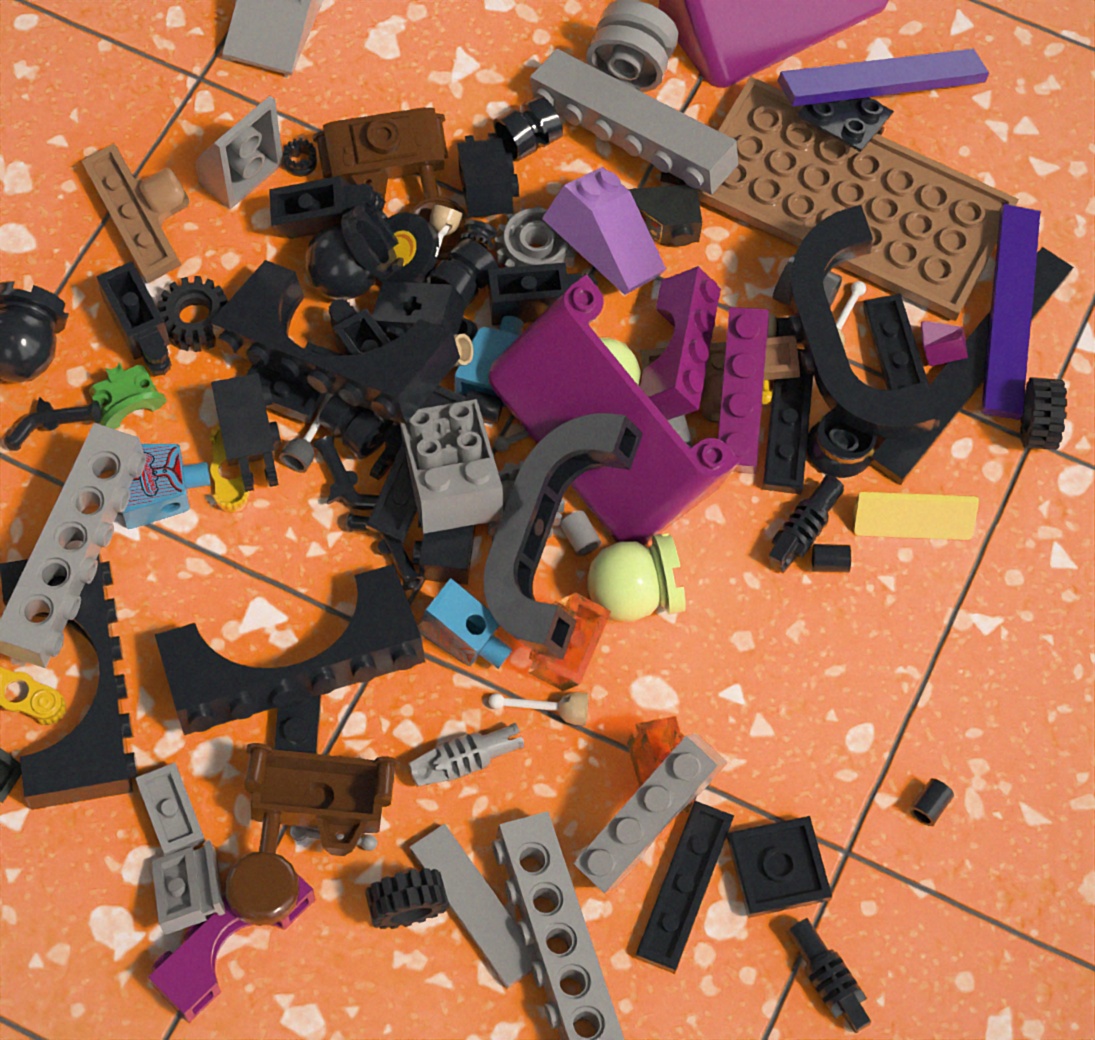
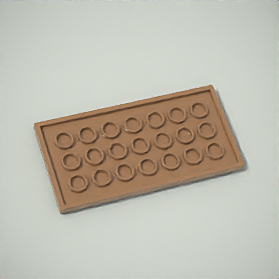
(924, 218)

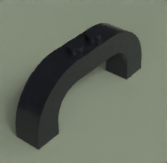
(864, 408)
(528, 519)

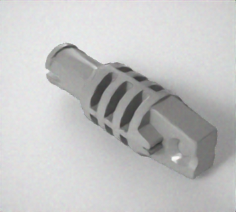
(463, 756)

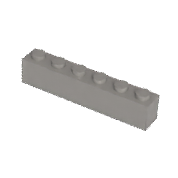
(636, 122)

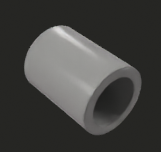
(580, 533)

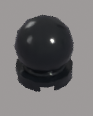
(351, 255)
(28, 331)

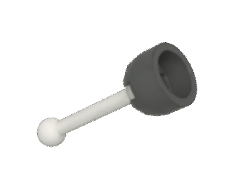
(299, 453)

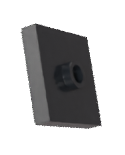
(779, 866)

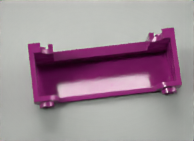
(746, 36)
(567, 372)

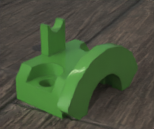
(125, 394)

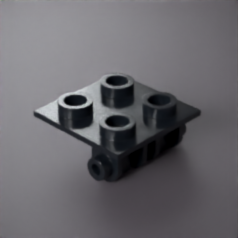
(848, 120)

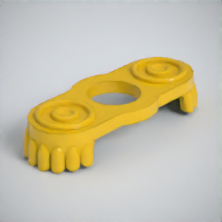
(228, 492)
(41, 702)

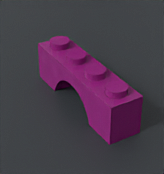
(678, 375)
(744, 384)
(189, 973)

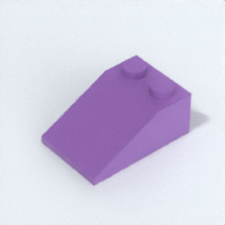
(606, 229)

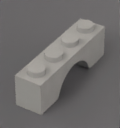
(649, 811)

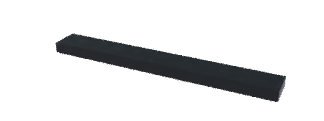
(963, 377)

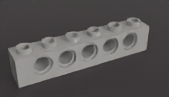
(101, 452)
(537, 839)

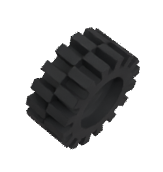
(185, 296)
(1043, 413)
(406, 898)

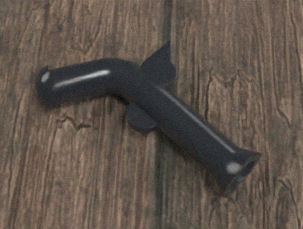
(50, 419)
(344, 480)
(387, 546)

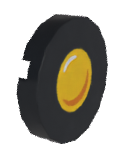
(416, 246)

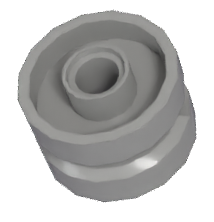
(633, 44)

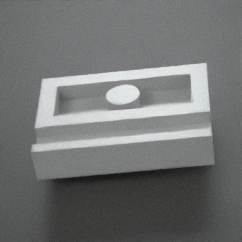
(187, 887)

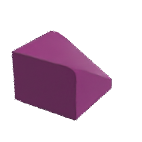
(943, 342)

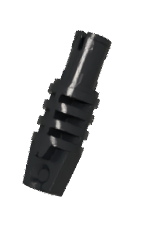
(804, 524)
(830, 976)

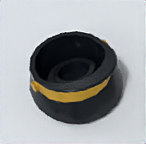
(839, 447)

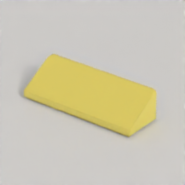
(915, 515)

